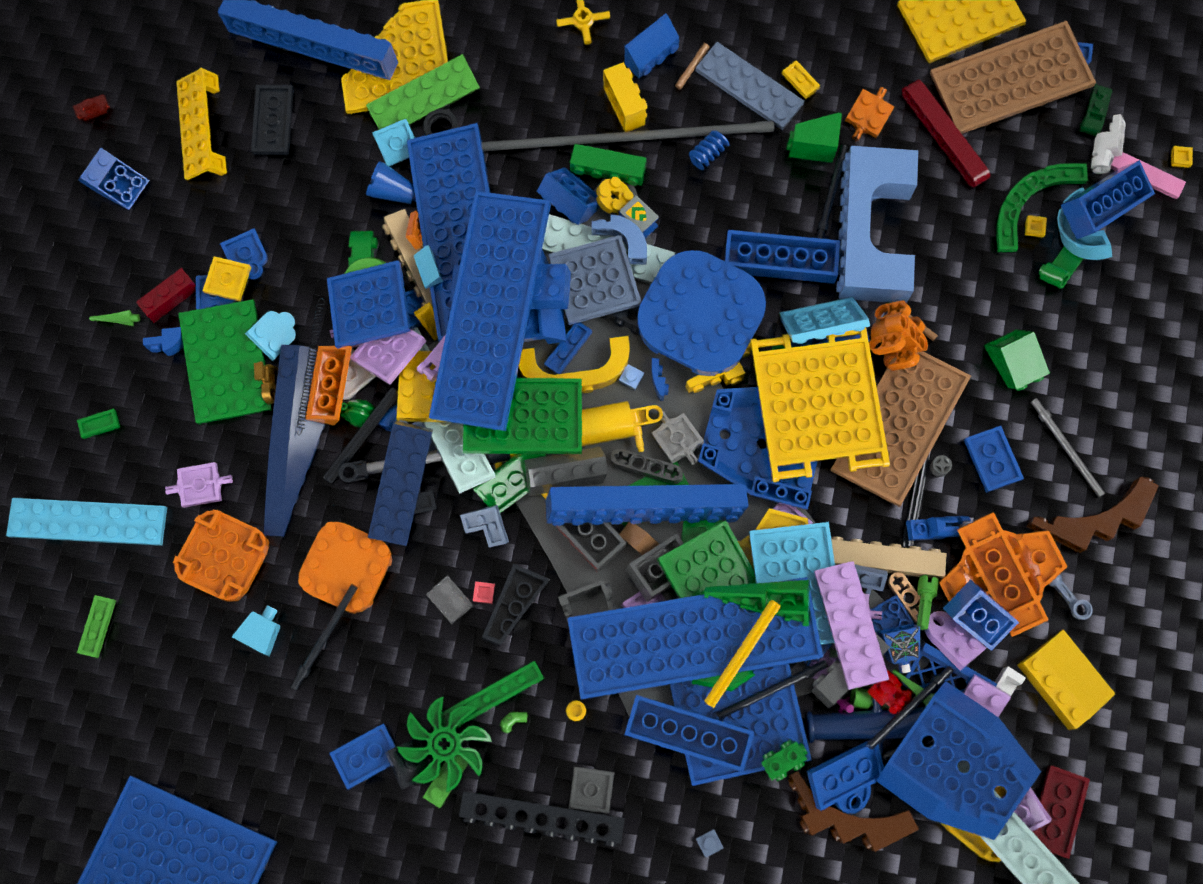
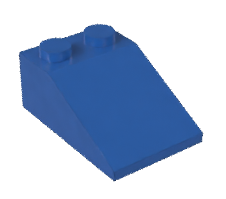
(980, 615)

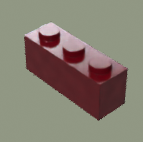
(167, 295)

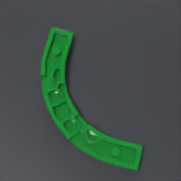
(1023, 190)

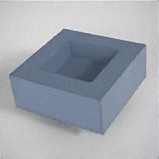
(709, 843)

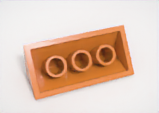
(328, 384)

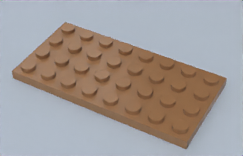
(1012, 77)
(913, 413)

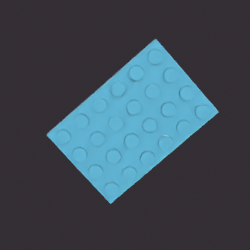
(795, 554)

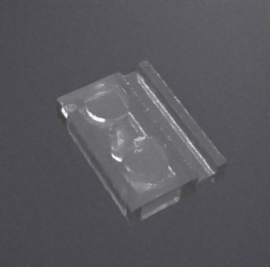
(449, 599)

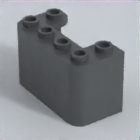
(587, 600)

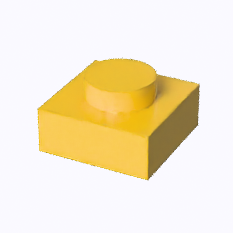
(1181, 156)
(1035, 226)

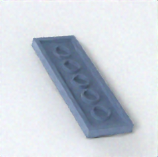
(749, 86)

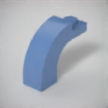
(630, 234)

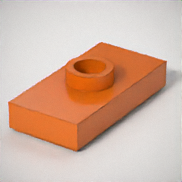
(413, 231)

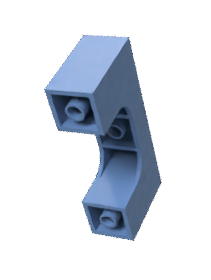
(863, 269)

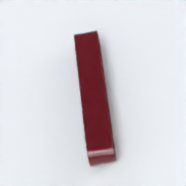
(945, 133)

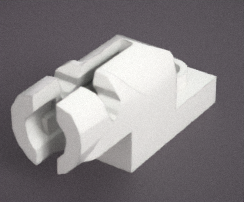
(1108, 145)

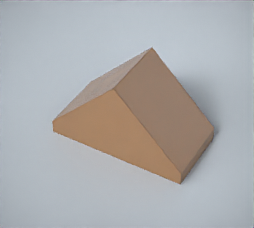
(638, 538)

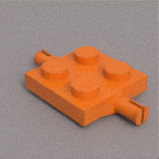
(869, 113)

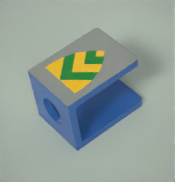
(640, 215)

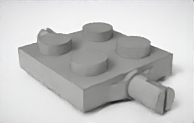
(678, 438)

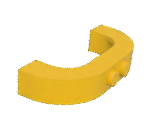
(591, 379)

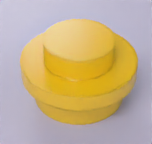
(576, 710)

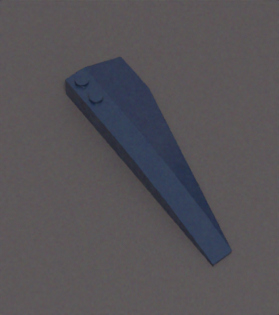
(289, 453)

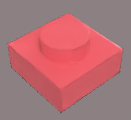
(484, 592)

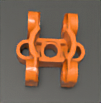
(899, 336)

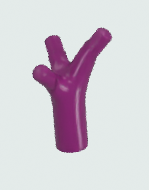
(844, 705)

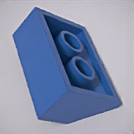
(651, 46)
(569, 195)

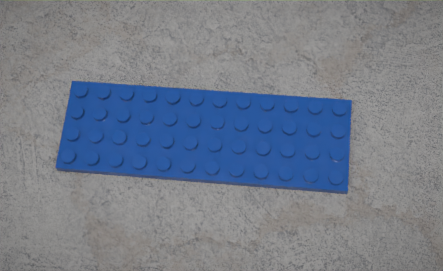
(445, 175)
(490, 310)
(679, 643)

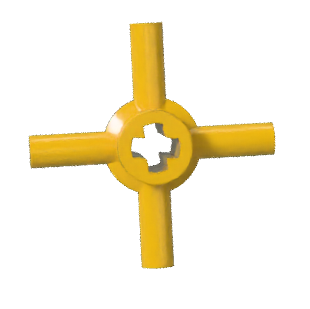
(583, 20)

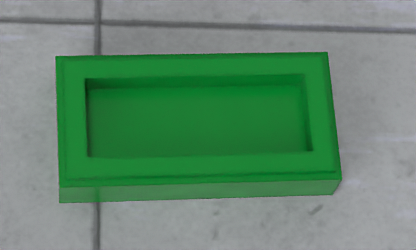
(98, 423)

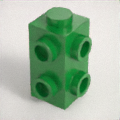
(788, 757)

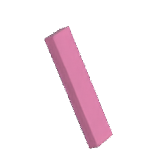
(1158, 179)

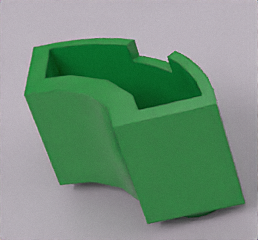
(362, 245)

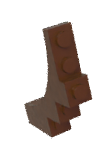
(876, 831)

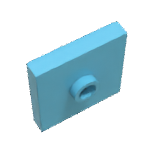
(393, 141)

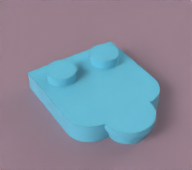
(272, 332)

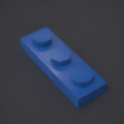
(567, 350)

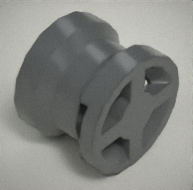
(943, 463)

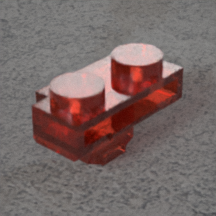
(91, 107)

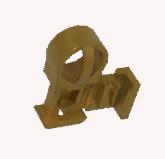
(267, 375)

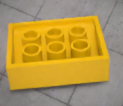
(1066, 680)

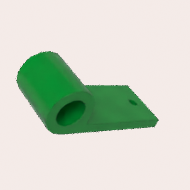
(1061, 269)

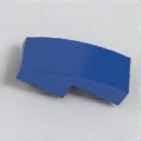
(658, 382)

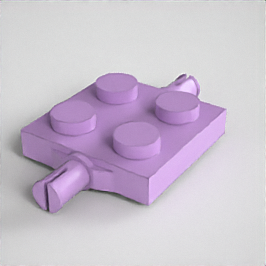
(199, 484)

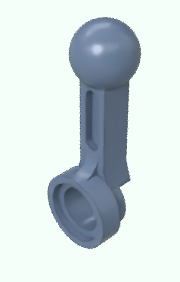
(1071, 600)

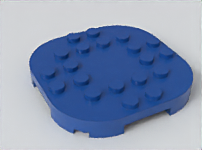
(701, 312)

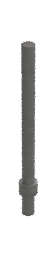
(1045, 416)

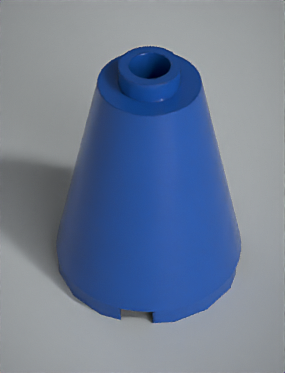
(390, 185)

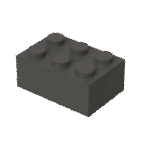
(647, 572)

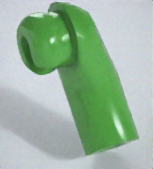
(510, 719)

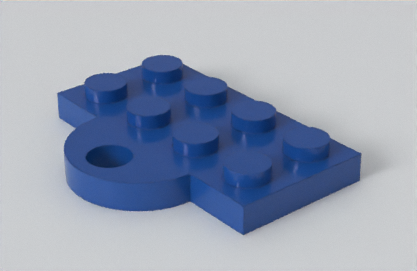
(846, 778)

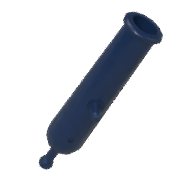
(858, 725)

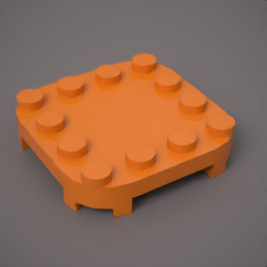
(221, 555)
(343, 558)

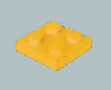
(226, 278)

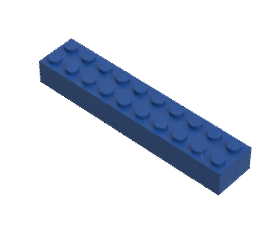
(309, 37)
(645, 504)

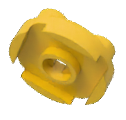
(610, 187)

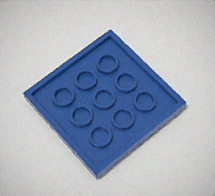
(368, 304)

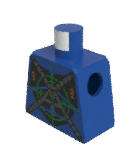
(903, 644)

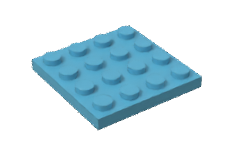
(824, 320)

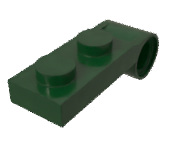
(1096, 110)

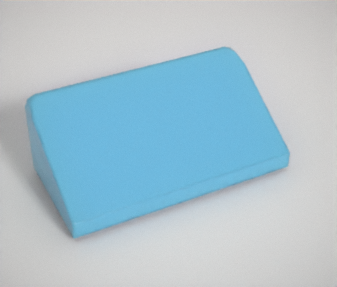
(427, 267)

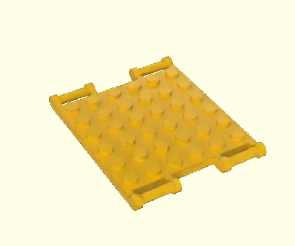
(819, 403)

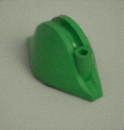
(356, 411)

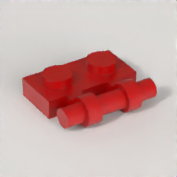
(885, 690)

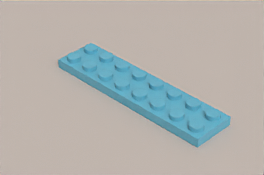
(87, 521)

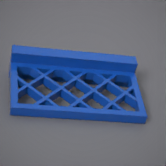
(939, 658)

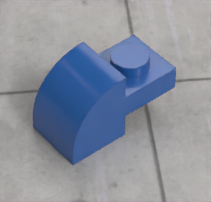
(170, 341)

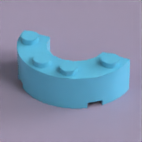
(1089, 247)

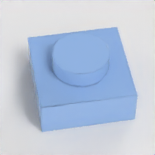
(631, 377)

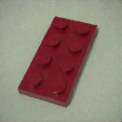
(1063, 800)

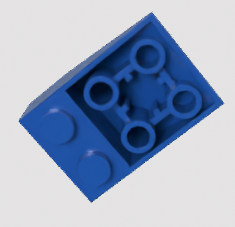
(113, 179)

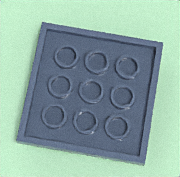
(599, 279)

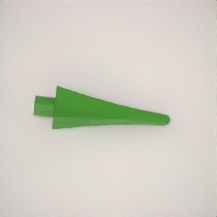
(124, 317)
(916, 689)

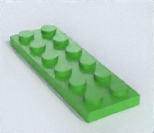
(425, 94)

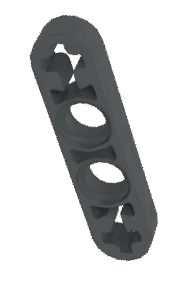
(648, 462)

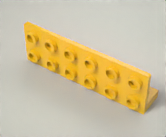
(195, 124)

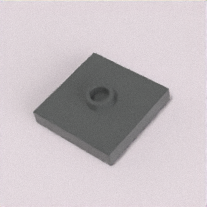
(591, 790)

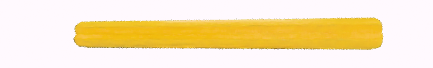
(742, 653)

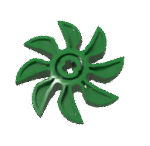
(455, 739)

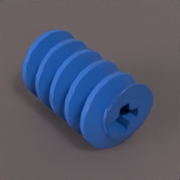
(708, 148)

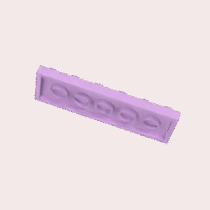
(851, 625)

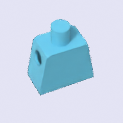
(259, 631)

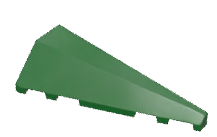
(790, 595)

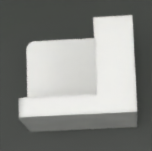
(1009, 680)

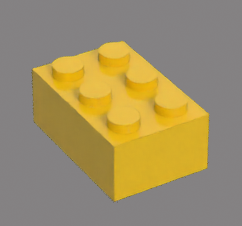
(625, 97)

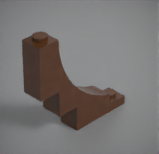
(1078, 531)

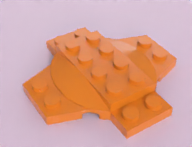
(1007, 568)

